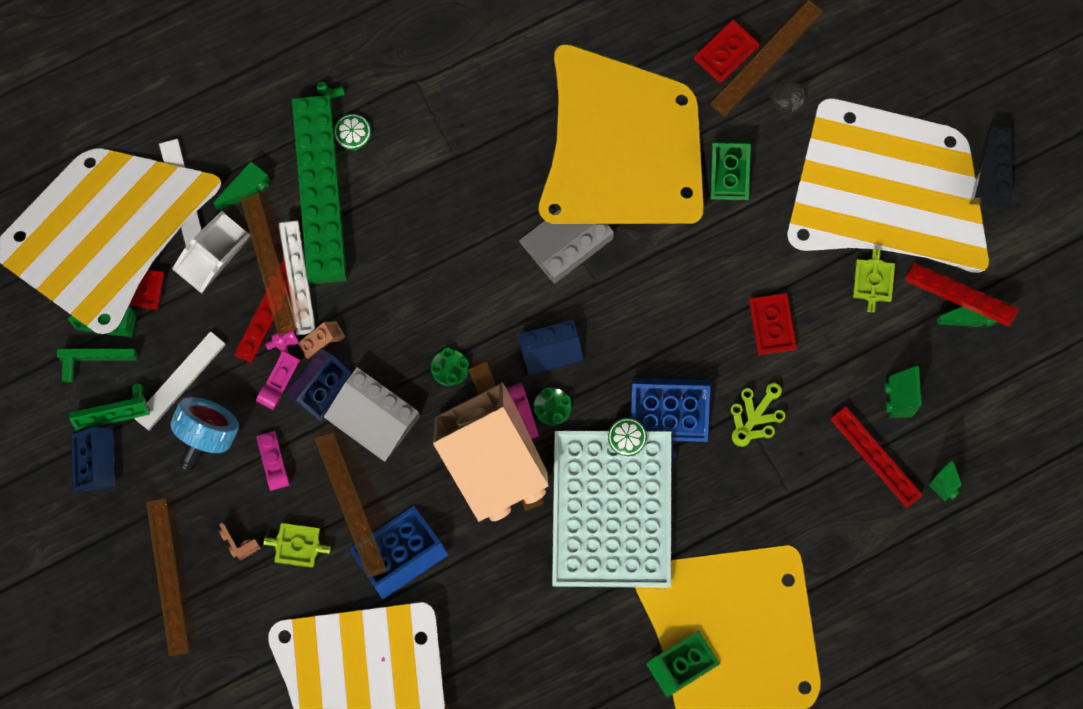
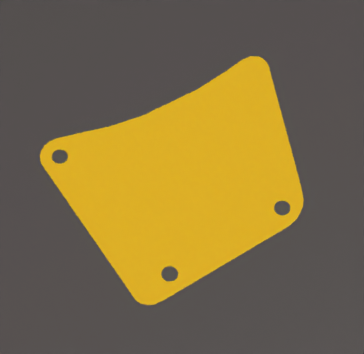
(621, 145)
(748, 621)

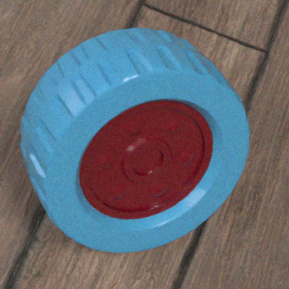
(203, 427)

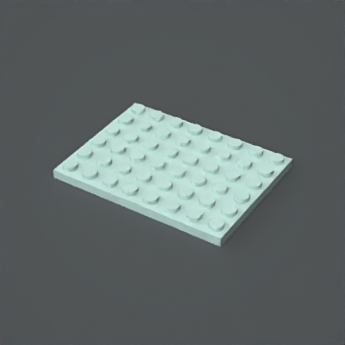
(611, 512)

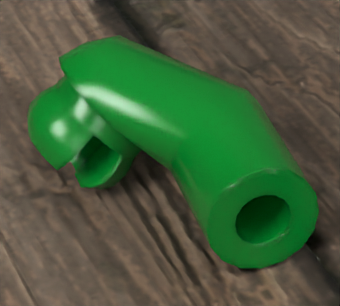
(324, 90)

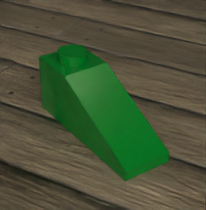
(247, 183)
(965, 317)
(947, 482)

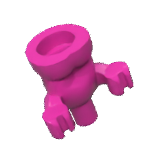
(281, 342)

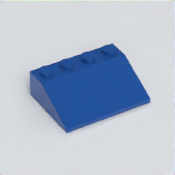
(672, 407)
(406, 550)

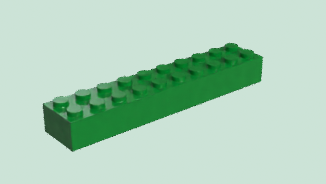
(319, 190)

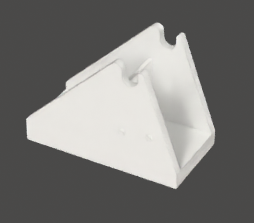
(210, 251)

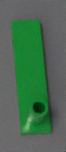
(68, 357)
(112, 412)

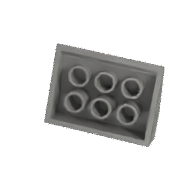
(564, 246)
(371, 414)

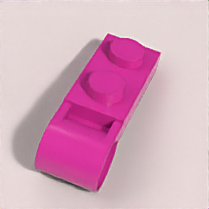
(278, 380)
(521, 402)
(272, 461)

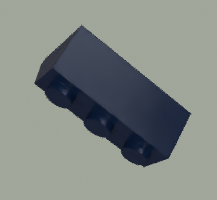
(550, 347)
(319, 384)
(93, 459)

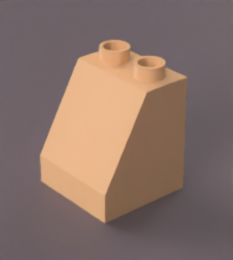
(490, 454)

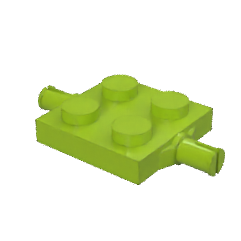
(873, 280)
(297, 545)

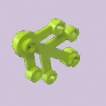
(755, 417)

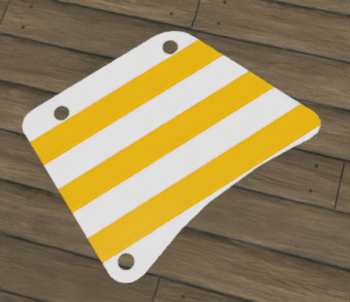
(888, 188)
(102, 230)
(338, 658)

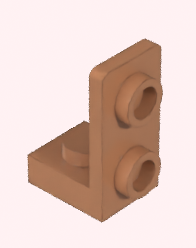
(320, 337)
(247, 547)

